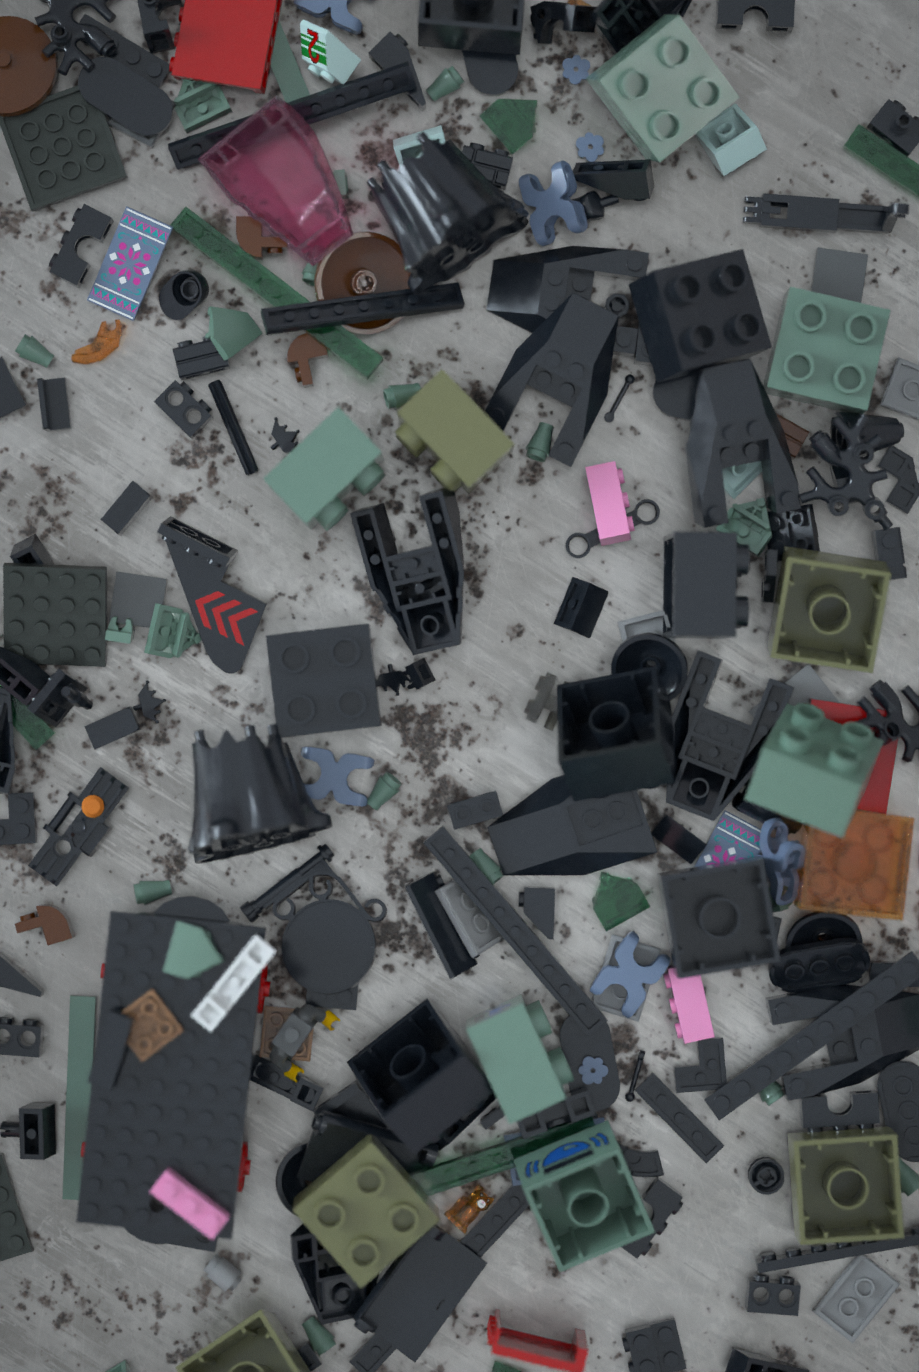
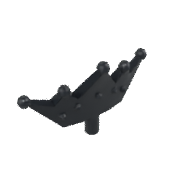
(283, 438)
(392, 679)
(148, 703)

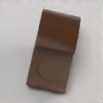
(251, 239)
(302, 351)
(53, 920)

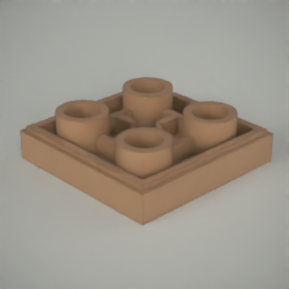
(273, 1021)
(152, 1026)

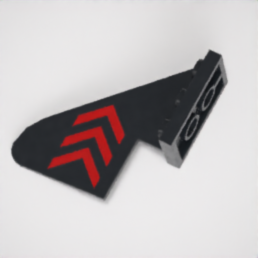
(221, 612)

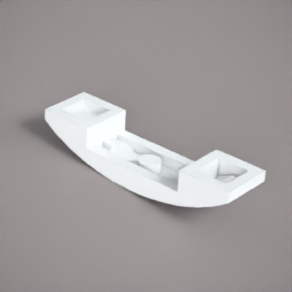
(233, 983)

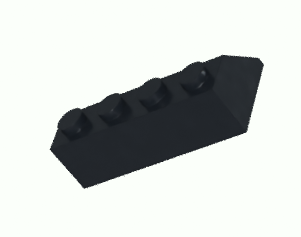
(438, 924)

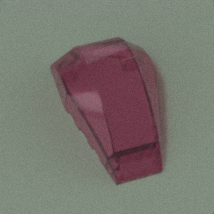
(282, 180)

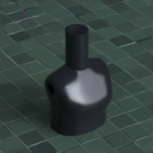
(595, 205)

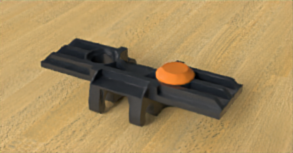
(85, 831)

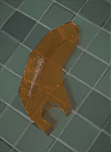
(101, 347)

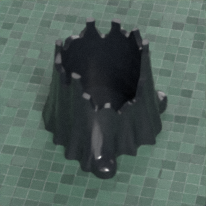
(443, 212)
(248, 797)

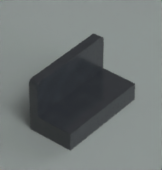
(54, 404)
(126, 508)
(581, 607)

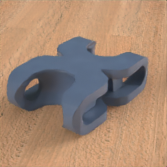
(339, 13)
(553, 203)
(335, 775)
(781, 860)
(630, 974)

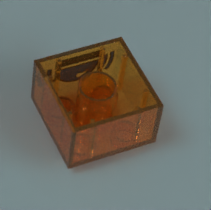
(859, 872)

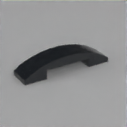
(267, 1074)

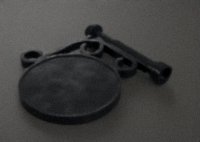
(327, 941)

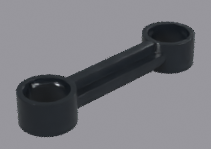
(592, 537)

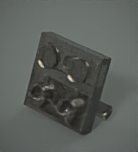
(543, 700)

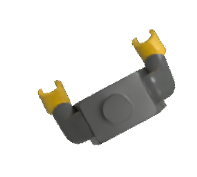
(294, 1034)

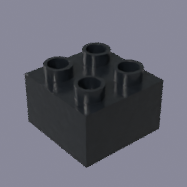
(471, 25)
(699, 315)
(702, 585)
(323, 680)
(615, 734)
(718, 917)
(420, 1077)

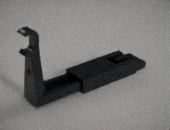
(822, 214)

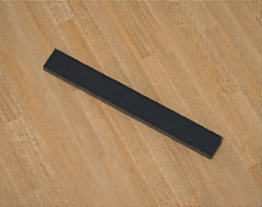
(361, 308)

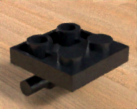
(793, 529)
(59, 697)

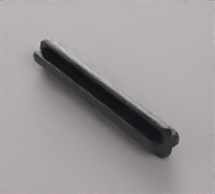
(233, 427)

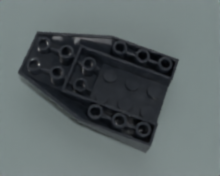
(567, 837)

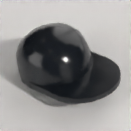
(183, 294)

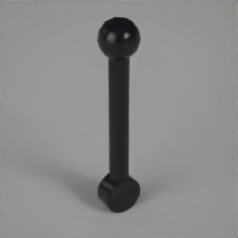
(609, 416)
(630, 1095)

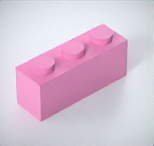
(609, 503)
(690, 1006)
(190, 1203)

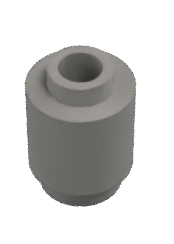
(223, 1273)

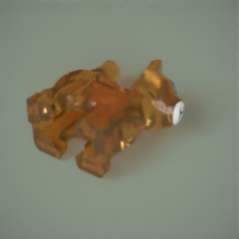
(468, 1208)

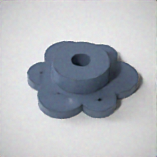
(576, 62)
(595, 141)
(585, 1070)

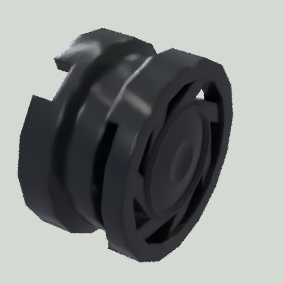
(766, 1175)

